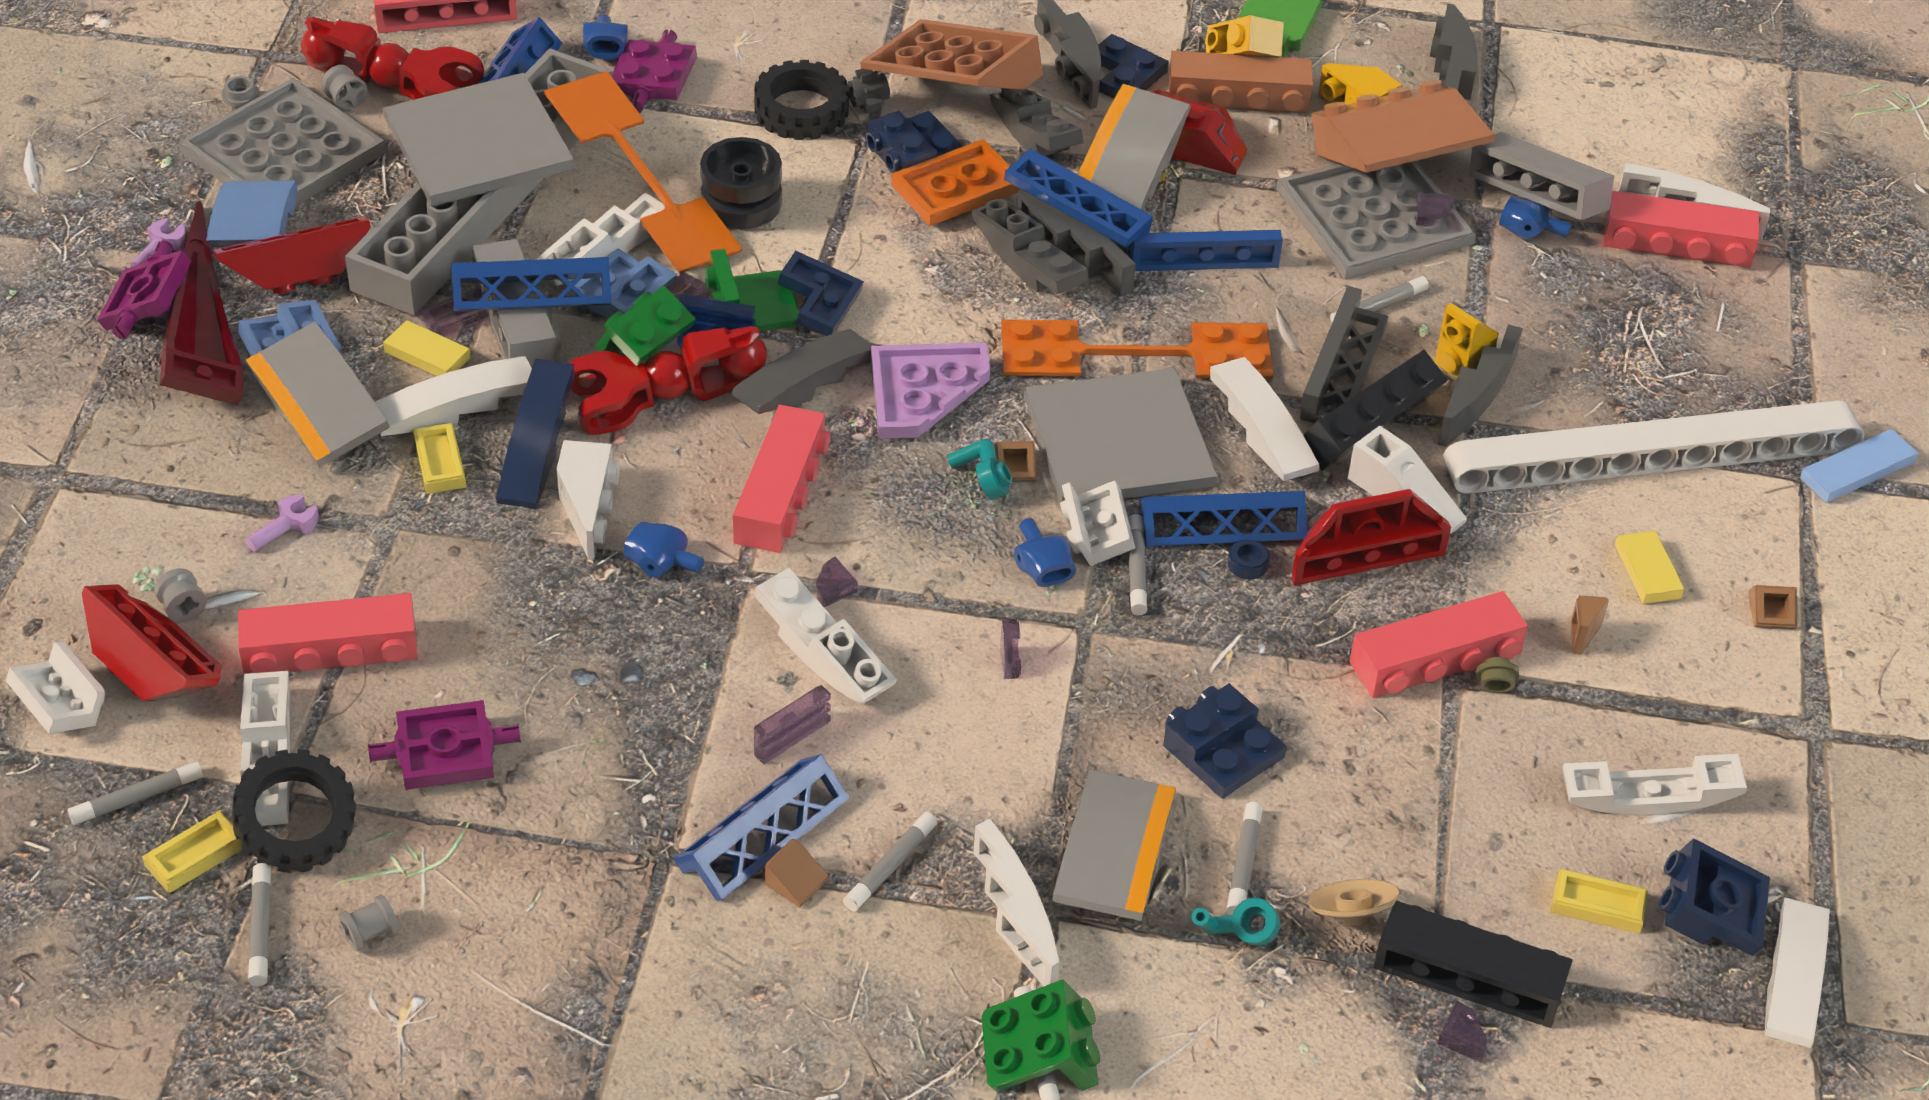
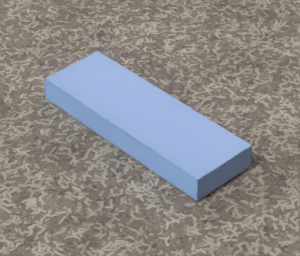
(1859, 465)

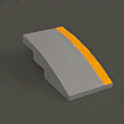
(1134, 144)
(317, 394)
(1114, 845)

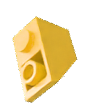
(1246, 37)
(1348, 82)
(1462, 340)

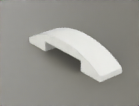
(1655, 790)

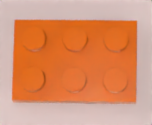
(954, 182)

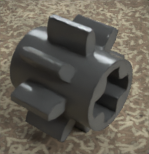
(868, 90)

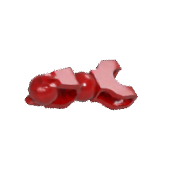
(388, 64)
(626, 389)

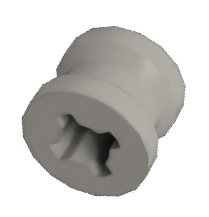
(343, 87)
(180, 595)

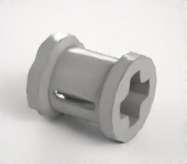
(368, 922)

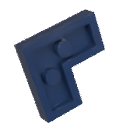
(1128, 66)
(827, 289)

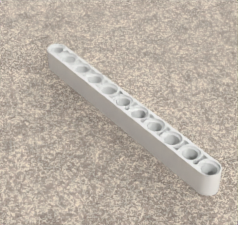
(1651, 446)

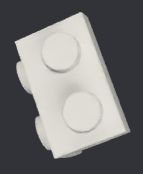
(1097, 522)
(58, 691)

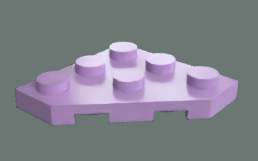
(924, 383)

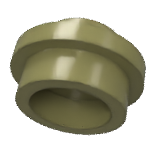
(1497, 675)

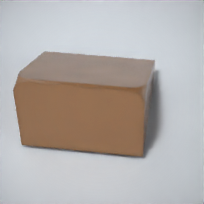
(1019, 458)
(1773, 606)
(1586, 620)
(794, 873)

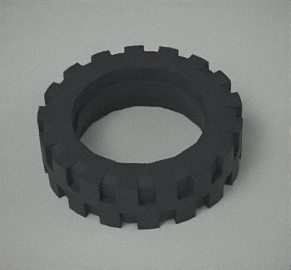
(801, 122)
(301, 768)

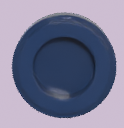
(1248, 559)

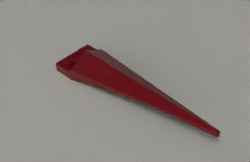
(198, 342)

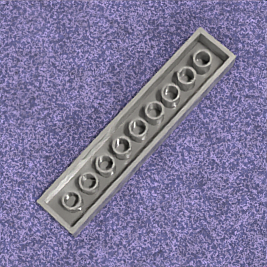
(415, 243)

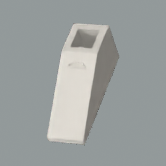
(1388, 465)
(584, 486)

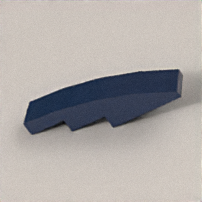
(535, 434)

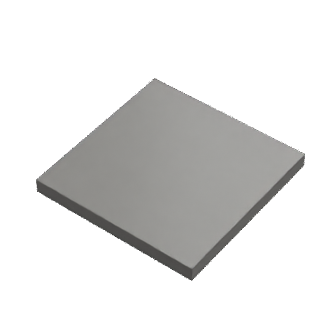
(285, 138)
(478, 139)
(1370, 217)
(1122, 431)

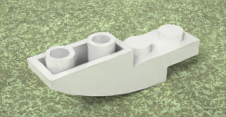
(822, 643)

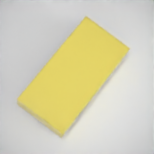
(426, 349)
(439, 458)
(1649, 567)
(193, 852)
(1599, 900)

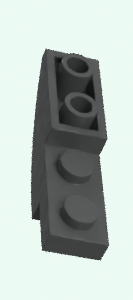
(1076, 49)
(1455, 51)
(1033, 123)
(1025, 250)

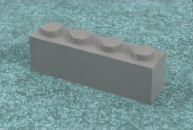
(1542, 176)
(523, 329)

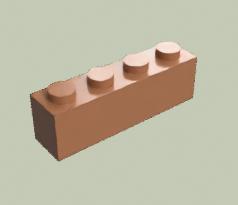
(1243, 80)

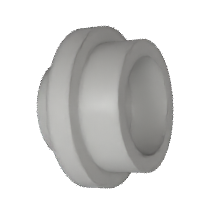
(239, 91)

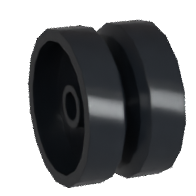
(742, 181)

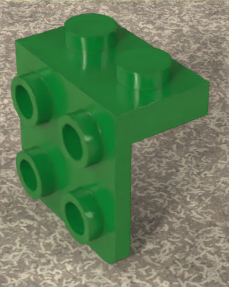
(772, 302)
(646, 326)
(1040, 1035)

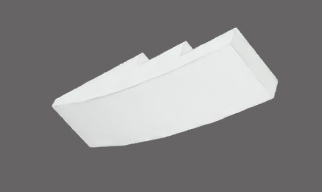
(1665, 184)
(611, 231)
(454, 393)
(1266, 420)
(265, 731)
(1020, 910)
(1797, 973)

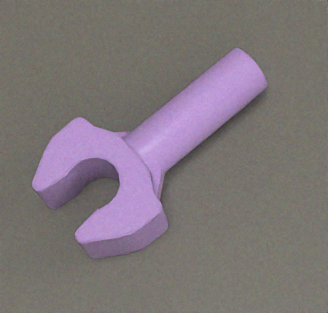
(160, 231)
(288, 519)

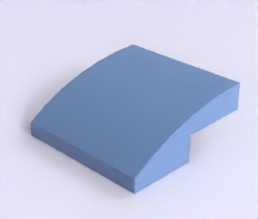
(251, 211)
(627, 282)
(291, 316)

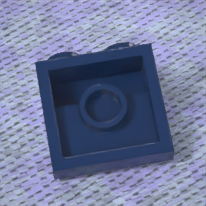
(910, 140)
(1222, 740)
(1715, 897)

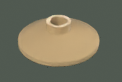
(1353, 899)

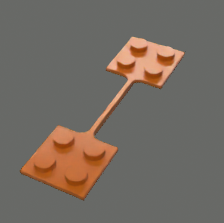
(684, 231)
(1055, 348)

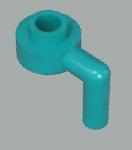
(992, 475)
(1241, 922)

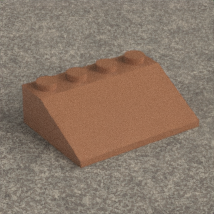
(961, 55)
(1398, 127)

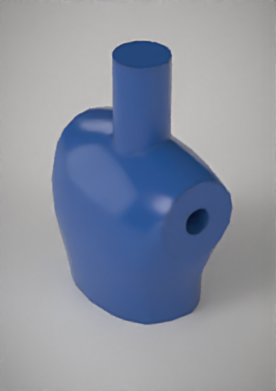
(605, 39)
(1530, 218)
(659, 548)
(1044, 557)

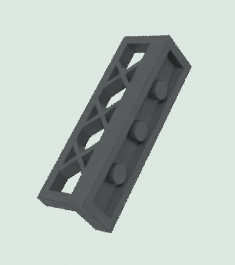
(1332, 354)

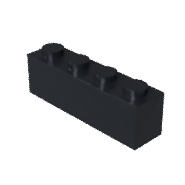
(1374, 407)
(1472, 963)

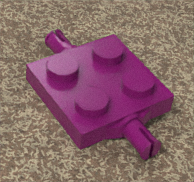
(654, 69)
(144, 290)
(444, 744)

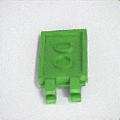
(1296, 15)

